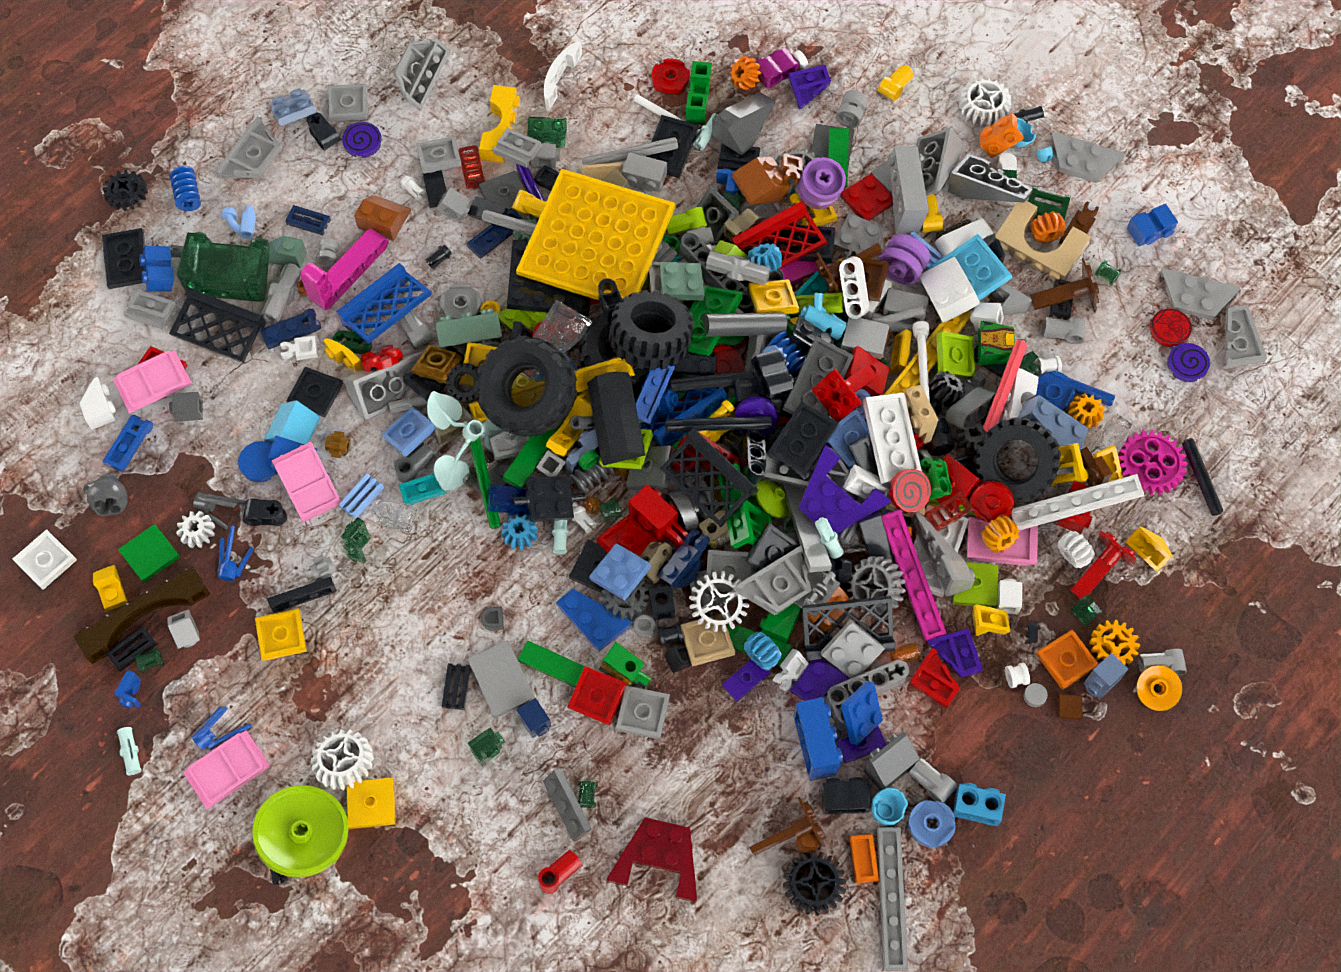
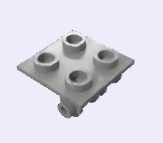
(822, 588)

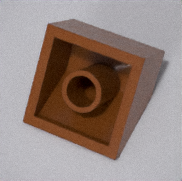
(761, 181)
(382, 216)

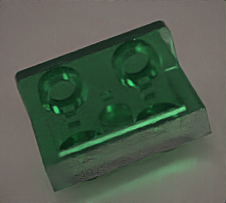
(548, 130)
(354, 539)

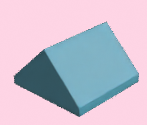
(293, 423)

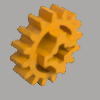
(1119, 637)

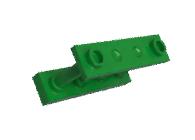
(748, 520)

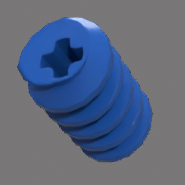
(185, 188)
(792, 357)

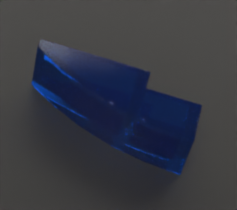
(500, 500)

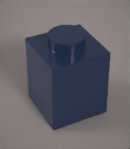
(534, 718)

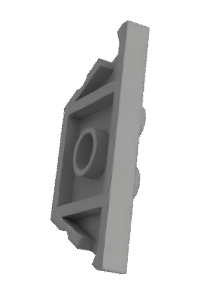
(251, 153)
(1084, 158)
(1196, 294)
(778, 583)

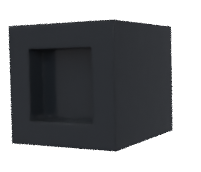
(661, 611)

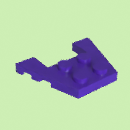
(829, 501)

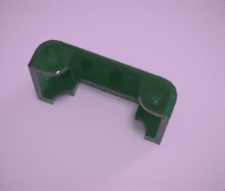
(225, 269)

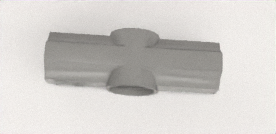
(738, 268)
(281, 293)

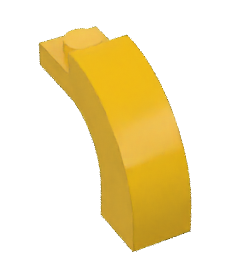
(566, 437)

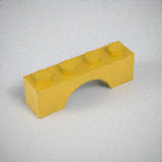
(503, 104)

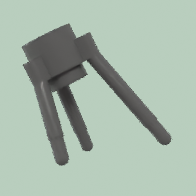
(208, 502)

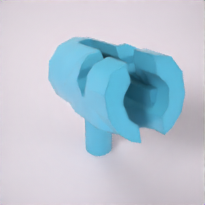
(819, 318)

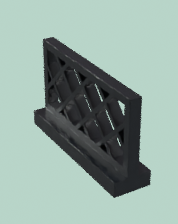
(219, 308)
(722, 464)
(813, 649)

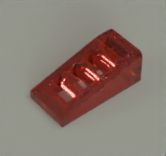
(467, 155)
(944, 506)

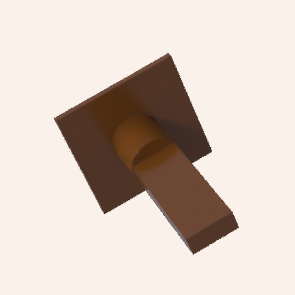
(832, 272)
(1069, 291)
(799, 827)

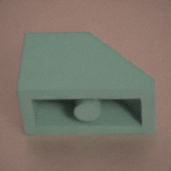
(286, 251)

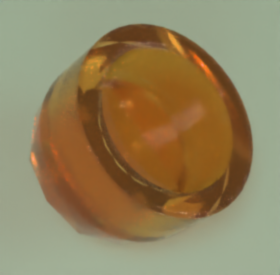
(592, 504)

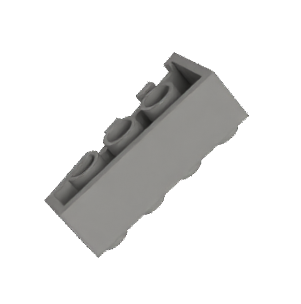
(907, 190)

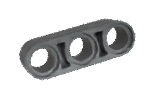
(970, 408)

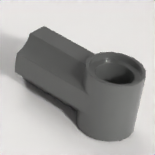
(414, 461)

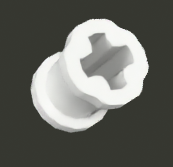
(1049, 365)

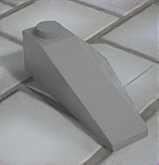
(938, 157)
(376, 388)
(946, 562)

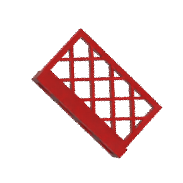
(777, 223)

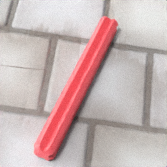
(1005, 385)

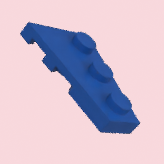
(592, 619)

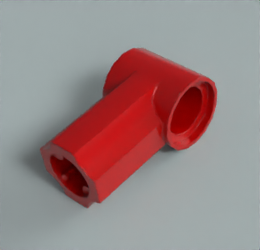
(560, 870)

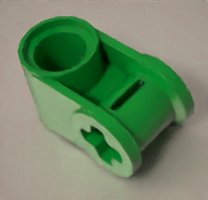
(937, 477)

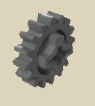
(630, 605)

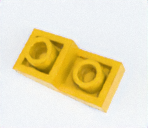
(342, 354)

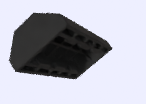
(615, 417)

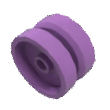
(821, 183)
(905, 258)

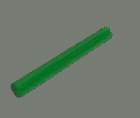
(484, 480)

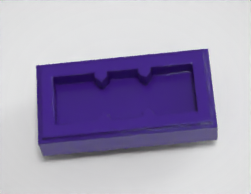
(745, 680)
(853, 752)

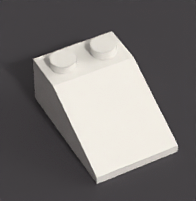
(949, 289)

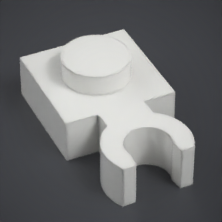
(303, 348)
(792, 667)

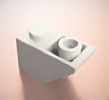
(96, 406)

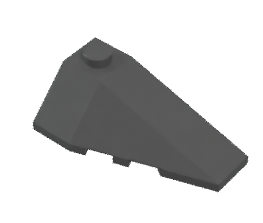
(742, 122)
(979, 181)

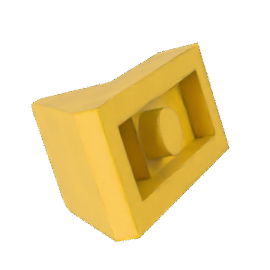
(109, 588)
(990, 620)

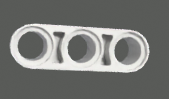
(956, 238)
(858, 278)

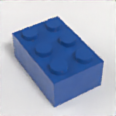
(817, 739)

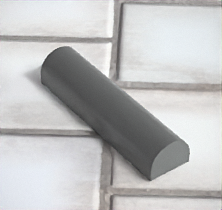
(744, 324)

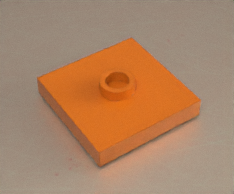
(1067, 659)

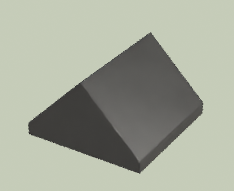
(717, 212)

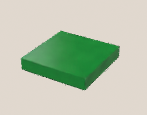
(149, 553)

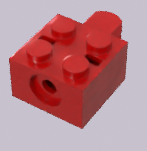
(656, 516)

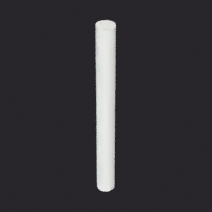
(656, 109)

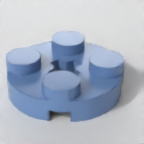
(931, 810)

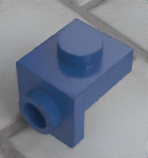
(724, 177)
(667, 402)

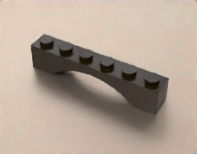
(102, 636)

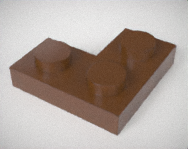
(1096, 468)

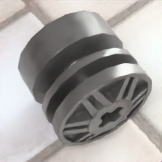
(687, 509)

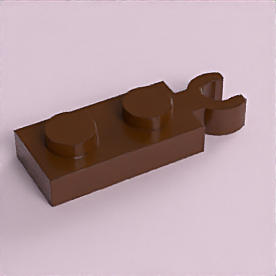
(1082, 220)

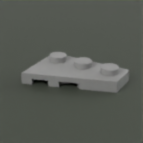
(1242, 339)

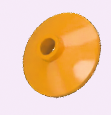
(1169, 684)

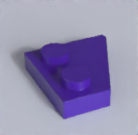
(809, 83)
(958, 652)
(817, 680)

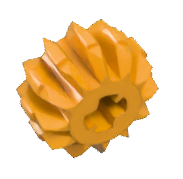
(1094, 410)
(1000, 534)

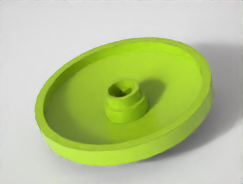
(300, 831)

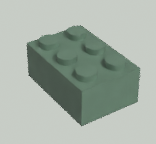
(468, 328)

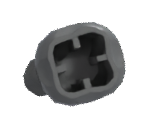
(106, 495)

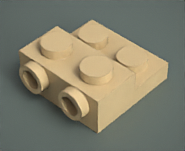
(921, 413)

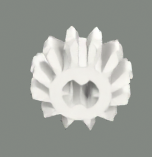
(194, 521)
(1076, 549)

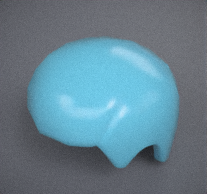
(1026, 130)
(888, 806)

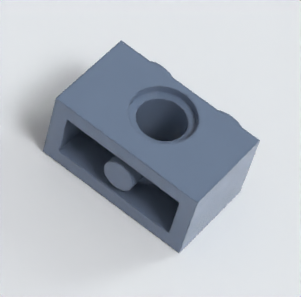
(1105, 676)

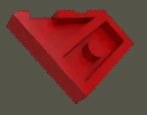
(935, 680)

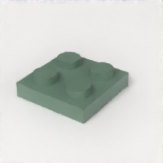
(682, 280)

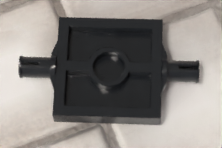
(549, 498)

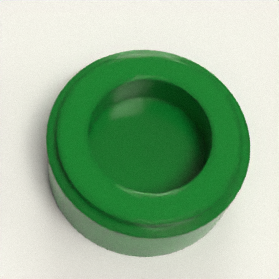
(588, 459)

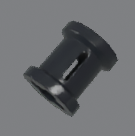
(670, 634)

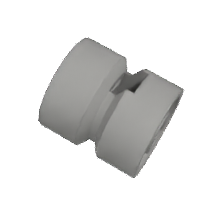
(852, 108)

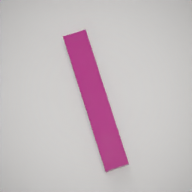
(916, 582)

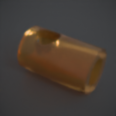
(906, 652)

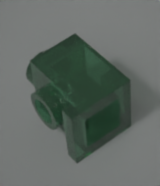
(486, 745)

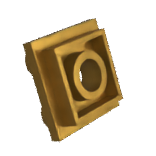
(427, 366)

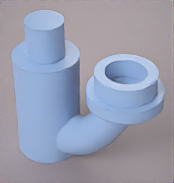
(247, 225)

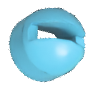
(1045, 154)

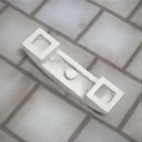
(567, 57)

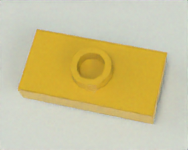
(900, 351)

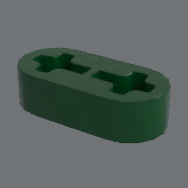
(352, 341)

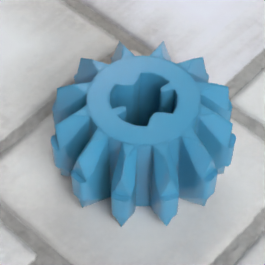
(766, 255)
(514, 526)
(762, 650)

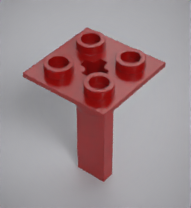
(839, 394)
(1103, 564)

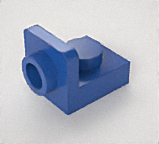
(128, 686)

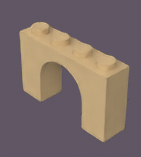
(1055, 263)

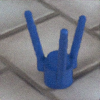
(226, 568)
(204, 736)

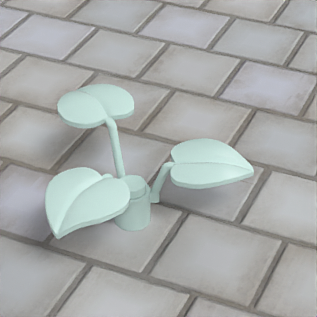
(442, 412)

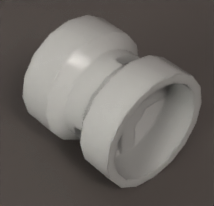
(327, 252)

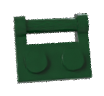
(1045, 207)

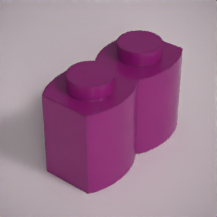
(776, 67)

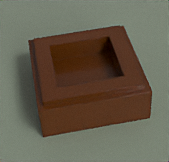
(1070, 707)

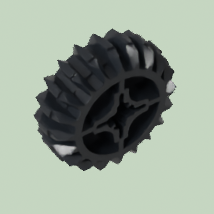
(824, 881)

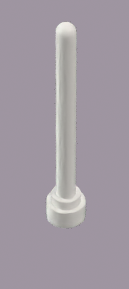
(921, 332)

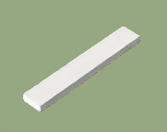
(1077, 502)

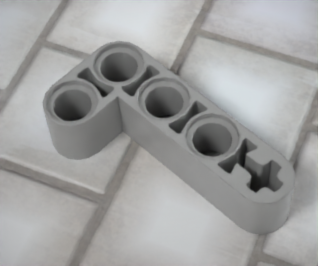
(844, 689)

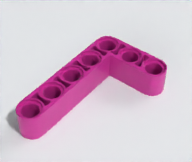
(328, 287)

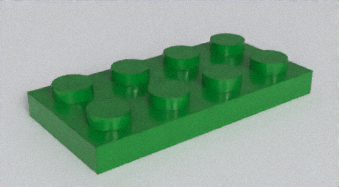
(714, 302)

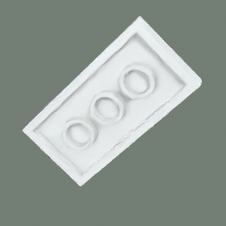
(891, 435)
(953, 535)

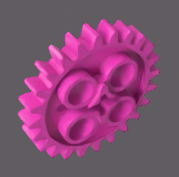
(1164, 451)

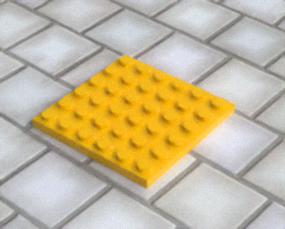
(595, 234)

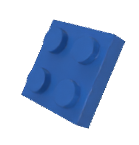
(861, 712)

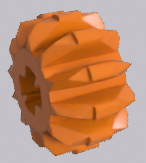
(744, 73)
(1048, 227)

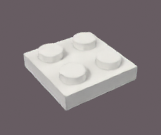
(44, 559)

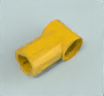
(893, 86)
(528, 204)
(933, 220)

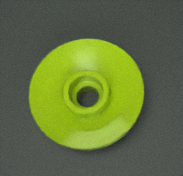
(772, 499)

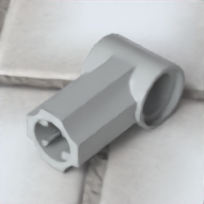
(1072, 329)
(416, 332)
(1170, 658)
(937, 785)

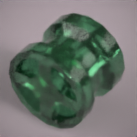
(610, 509)

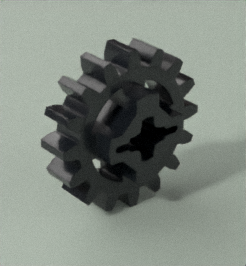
(125, 190)

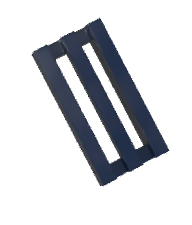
(307, 223)

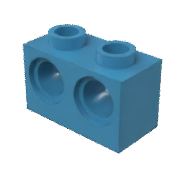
(978, 811)

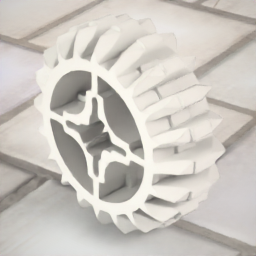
(987, 95)
(702, 610)
(346, 765)

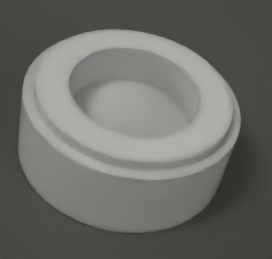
(644, 626)
(1035, 695)

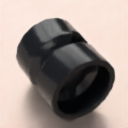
(941, 441)
(842, 569)

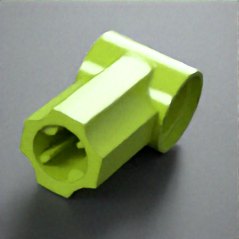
(686, 221)

